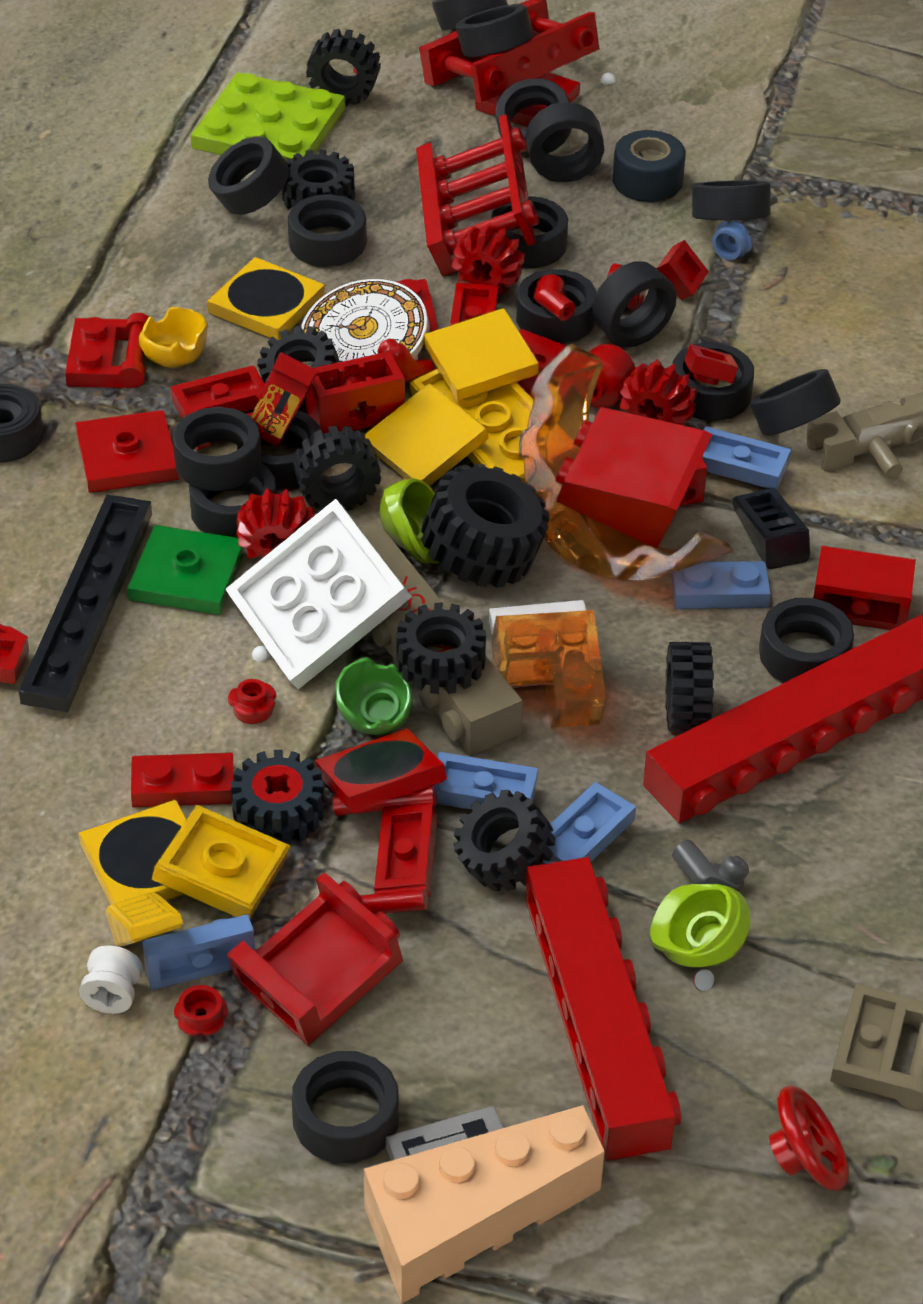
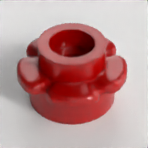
(252, 701)
(200, 1000)

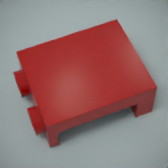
(319, 960)

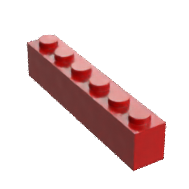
(600, 1010)

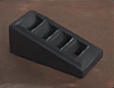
(775, 533)

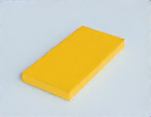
(500, 411)

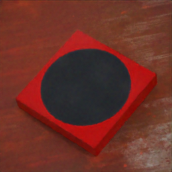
(381, 770)

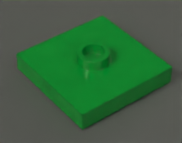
(186, 569)

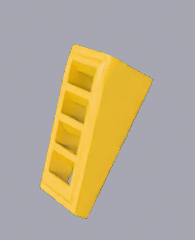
(141, 918)

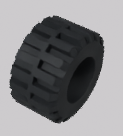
(485, 525)

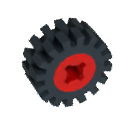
(278, 795)

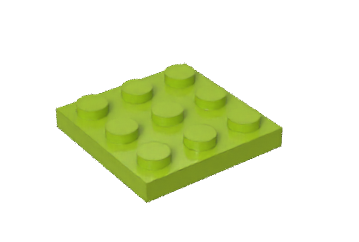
(284, 113)

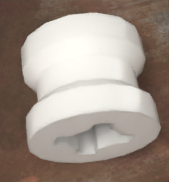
(110, 979)

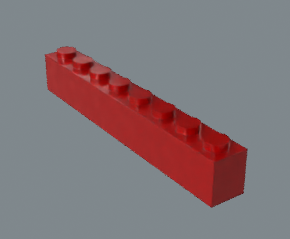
(787, 724)

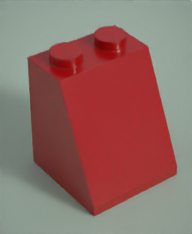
(631, 472)

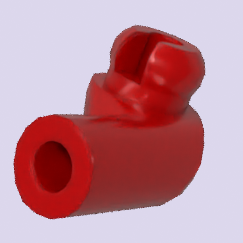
(551, 296)
(409, 367)

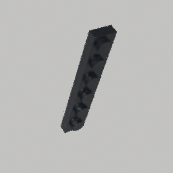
(85, 604)

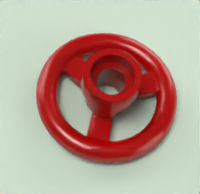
(805, 1137)

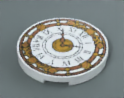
(366, 314)

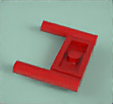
(404, 852)

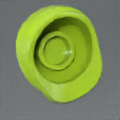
(403, 513)
(701, 924)

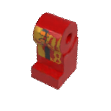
(282, 397)

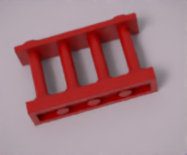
(549, 49)
(439, 193)

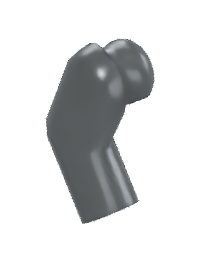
(701, 871)

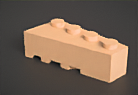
(477, 1193)

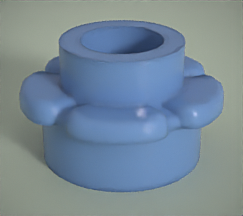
(726, 246)

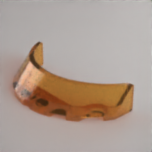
(557, 413)

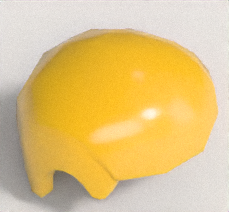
(175, 339)

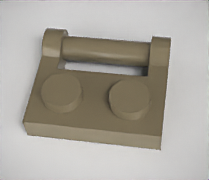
(871, 1042)

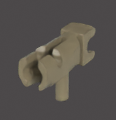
(866, 432)

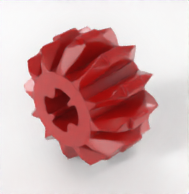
(488, 258)
(658, 394)
(270, 521)

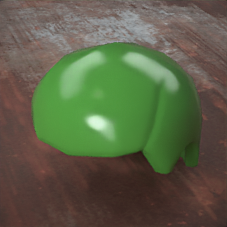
(373, 697)

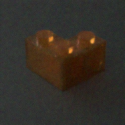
(558, 652)

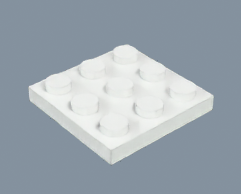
(317, 594)

